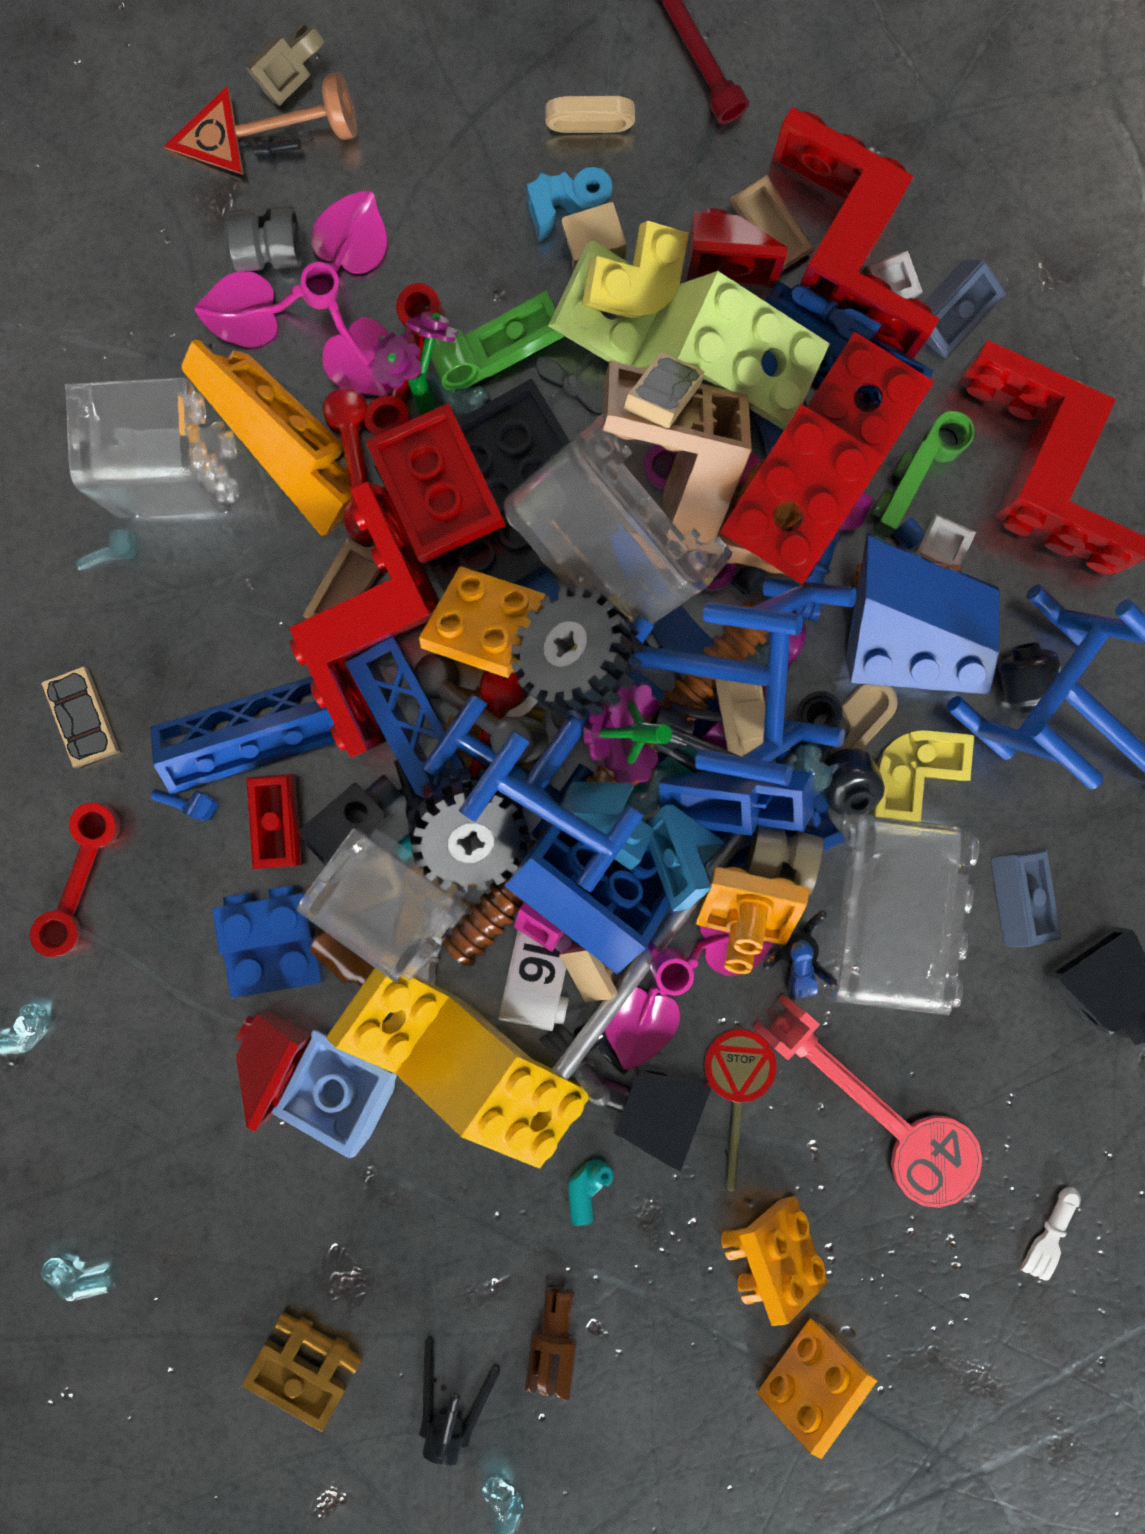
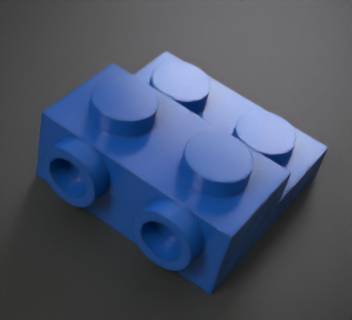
(266, 943)

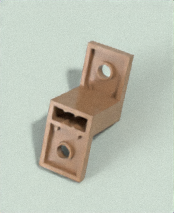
(711, 454)

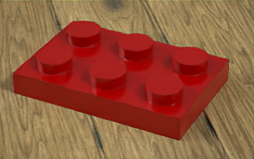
(435, 483)

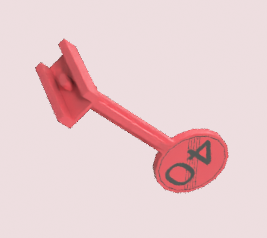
(933, 1157)

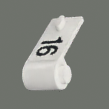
(535, 985)

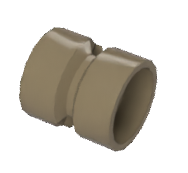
(786, 857)

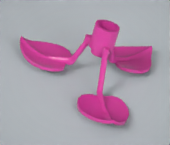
(349, 235)
(651, 1019)

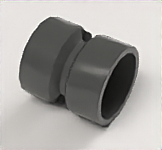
(264, 238)

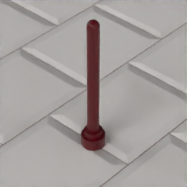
(727, 98)

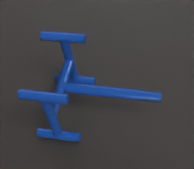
(772, 616)
(1035, 735)
(532, 787)

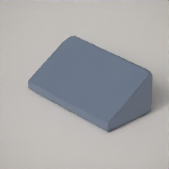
(962, 303)
(1026, 898)

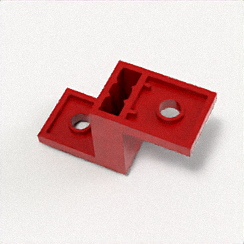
(870, 194)
(826, 458)
(1054, 458)
(364, 621)

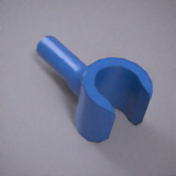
(909, 534)
(198, 807)

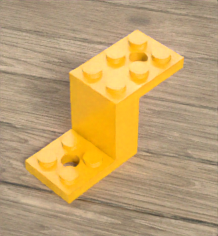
(460, 1066)

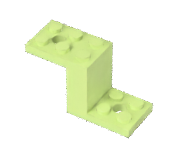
(709, 327)

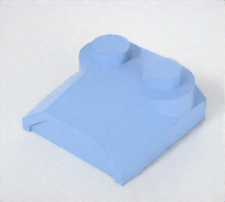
(335, 1096)

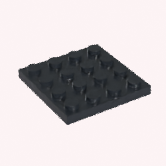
(509, 443)

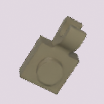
(280, 64)

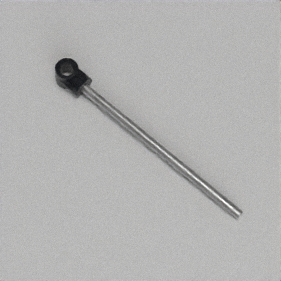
(807, 711)

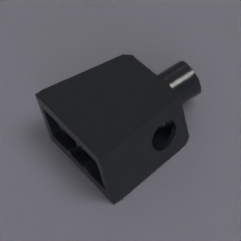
(330, 827)
(1107, 983)
(658, 1112)

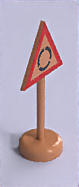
(213, 132)

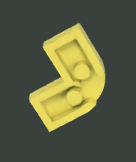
(646, 284)
(912, 759)

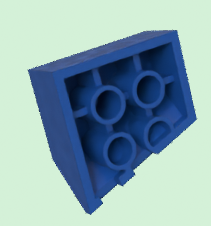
(921, 624)
(610, 921)

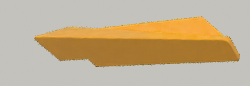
(276, 431)

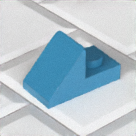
(601, 807)
(679, 852)

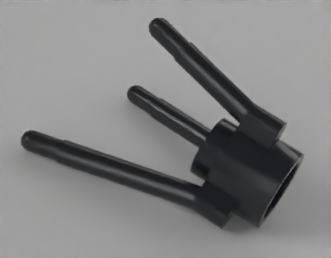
(682, 731)
(804, 933)
(445, 1434)

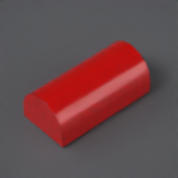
(273, 821)

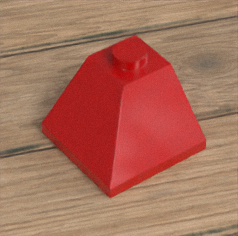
(734, 249)
(267, 1062)

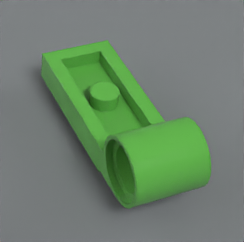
(495, 344)
(914, 466)

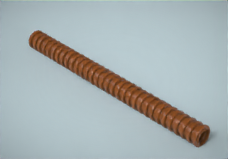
(501, 903)

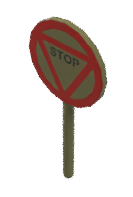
(740, 1070)

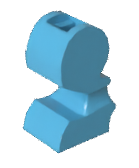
(587, 190)

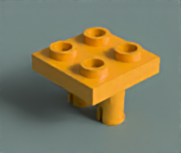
(480, 621)
(751, 911)
(781, 1261)
(816, 1388)

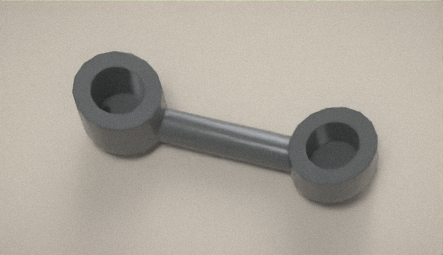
(440, 679)

